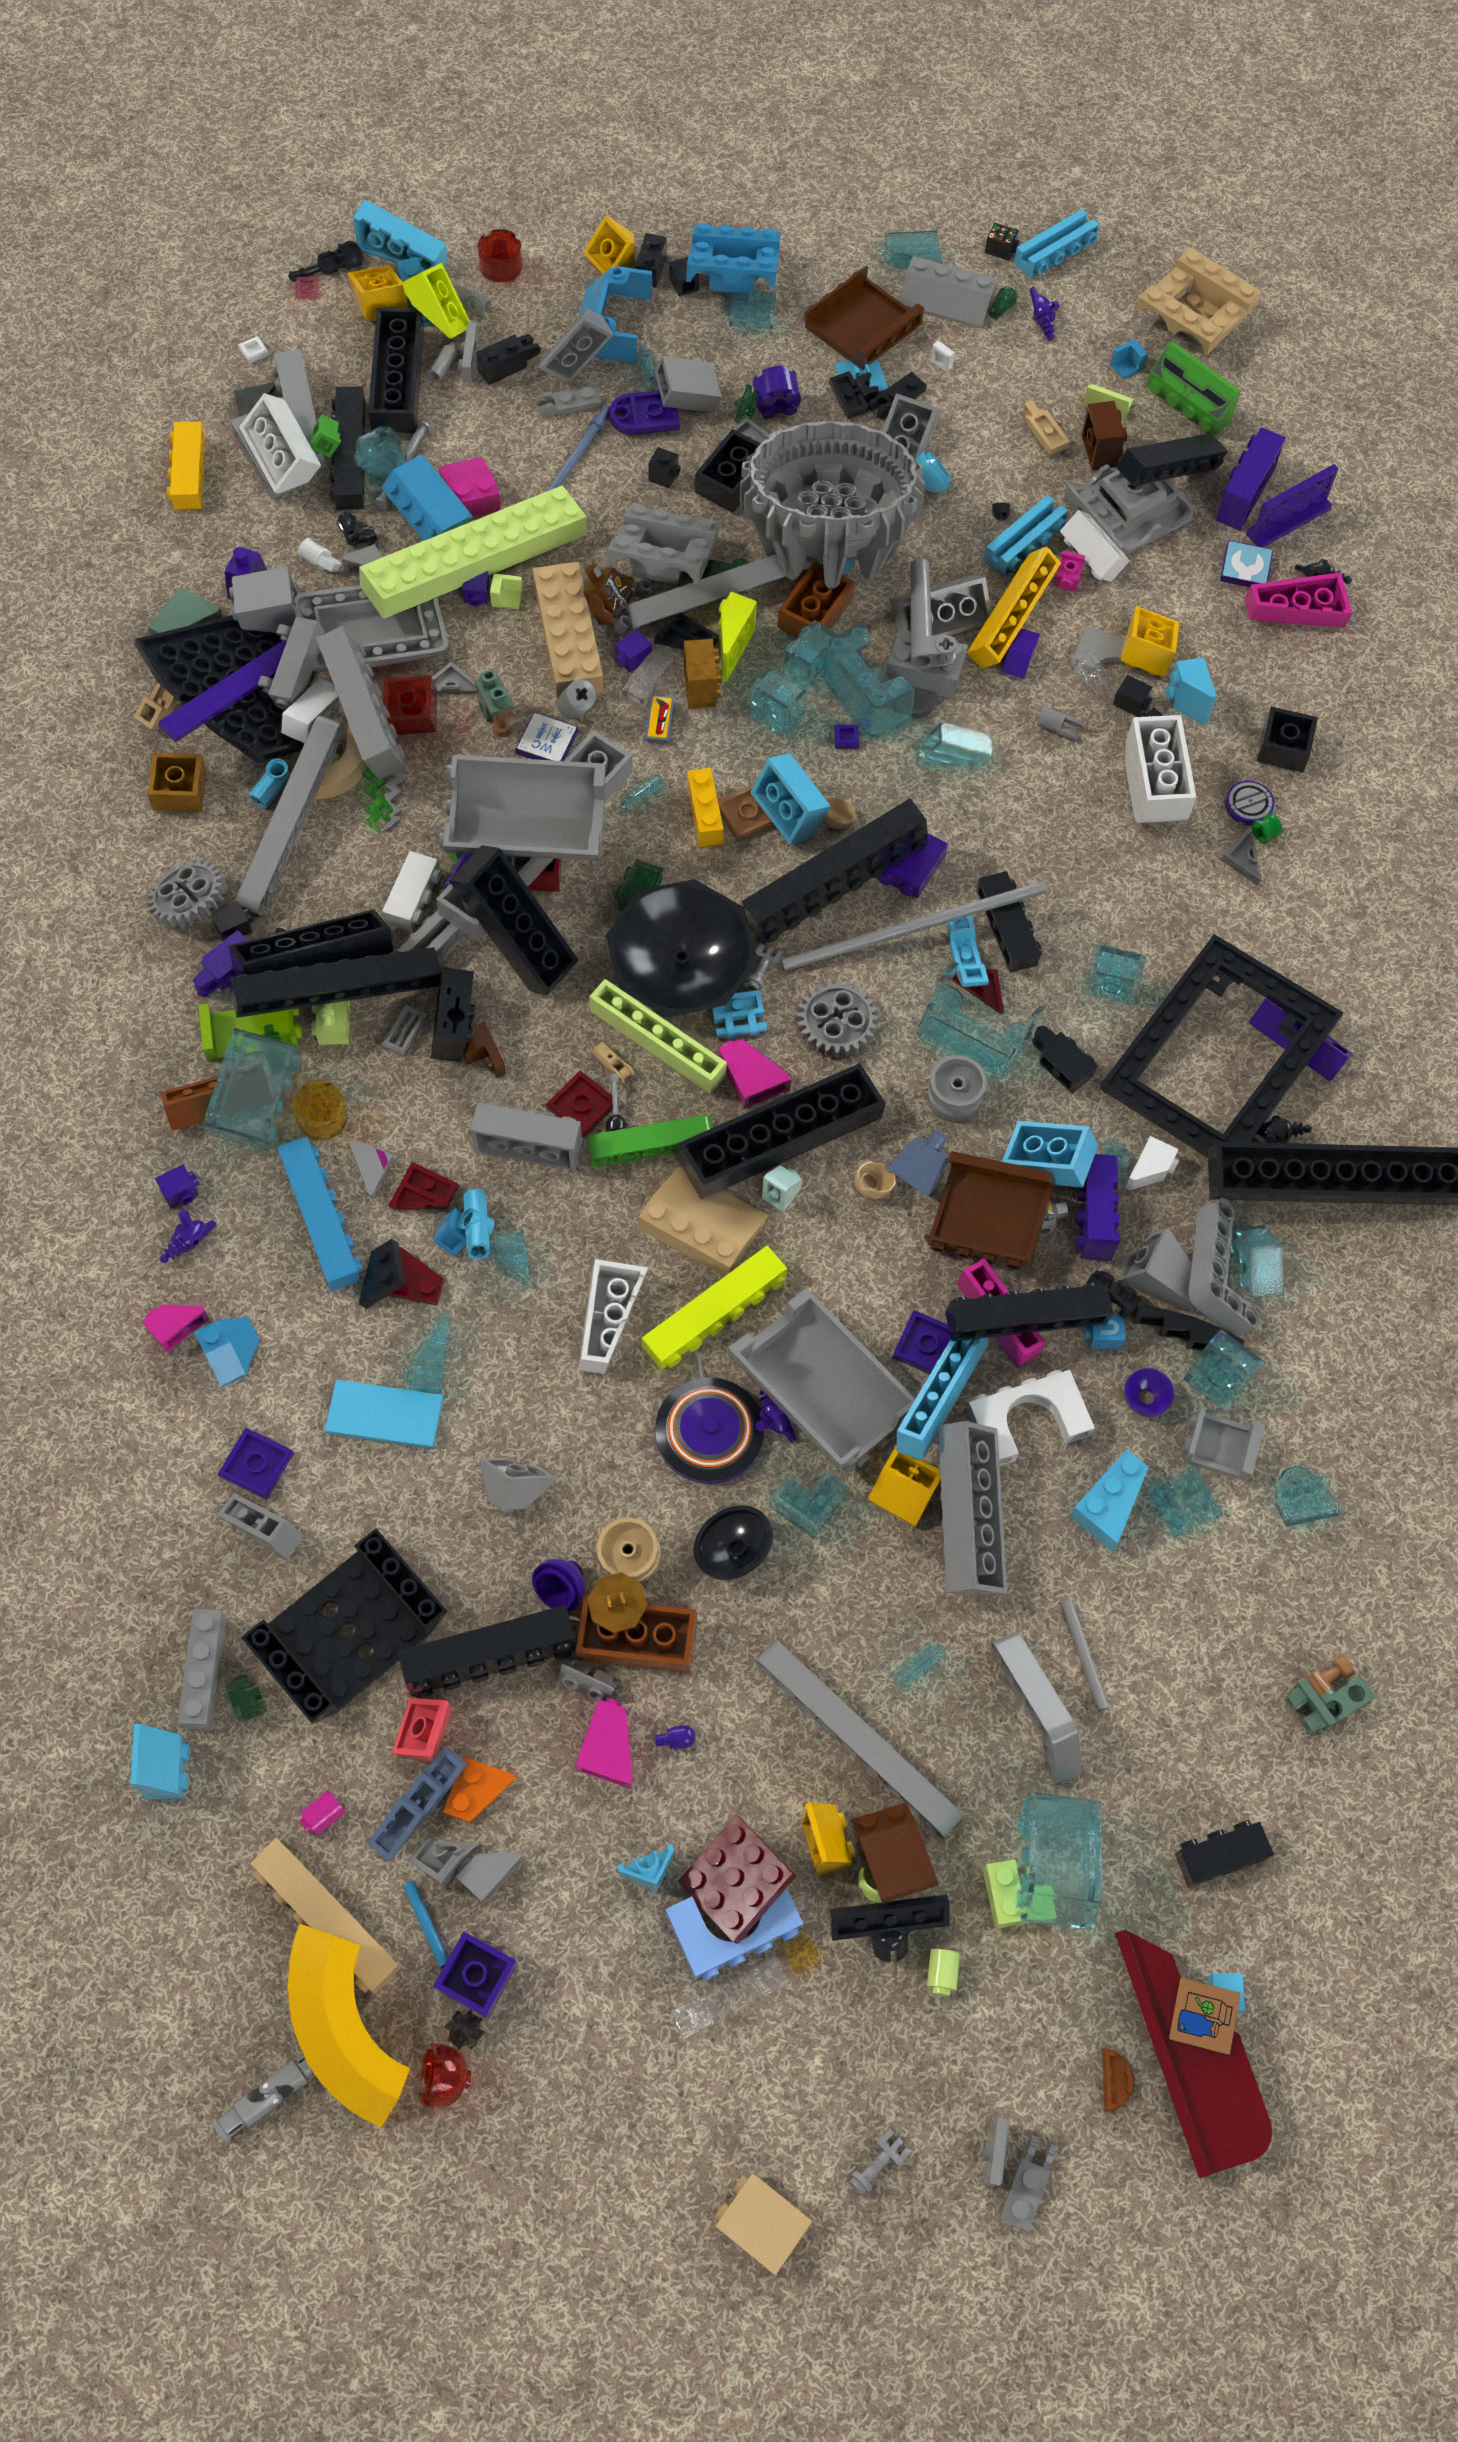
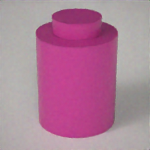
(321, 1813)

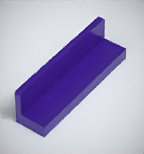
(1327, 1059)

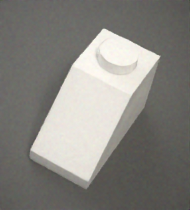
(1153, 1164)

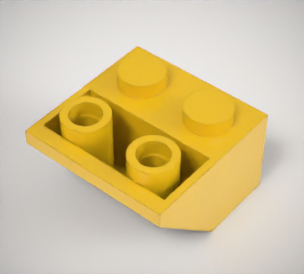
(905, 1487)

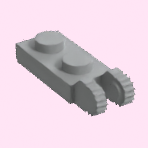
(568, 401)
(1027, 2187)

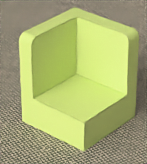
(506, 591)

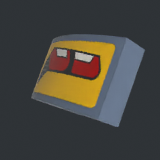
(660, 718)

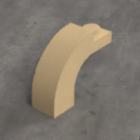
(343, 773)

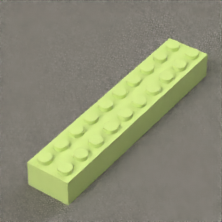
(470, 550)

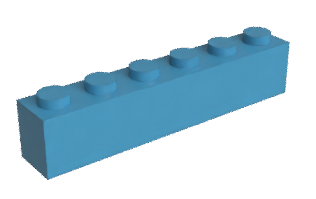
(319, 1213)

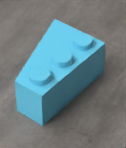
(1111, 1499)

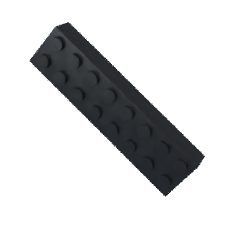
(836, 871)
(780, 1130)

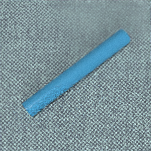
(426, 1923)

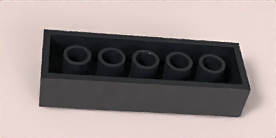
(396, 369)
(514, 919)
(322, 942)
(487, 1651)

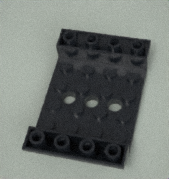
(375, 1595)

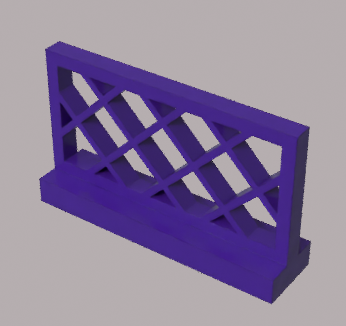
(1293, 508)

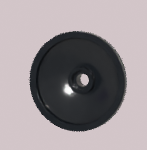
(733, 1542)

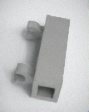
(295, 662)

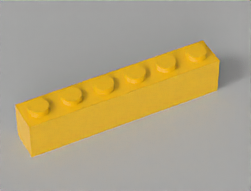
(1014, 608)

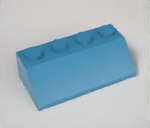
(425, 498)

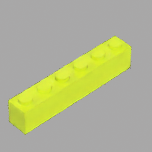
(714, 1308)

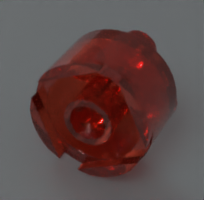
(500, 256)

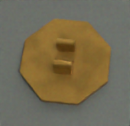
(617, 1602)

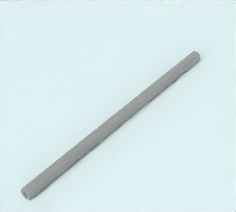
(914, 926)

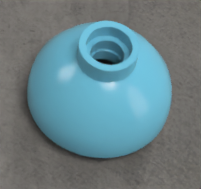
(934, 473)

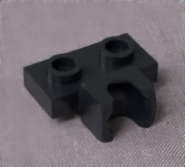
(853, 394)

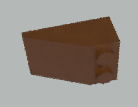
(894, 1852)

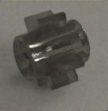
(464, 2029)

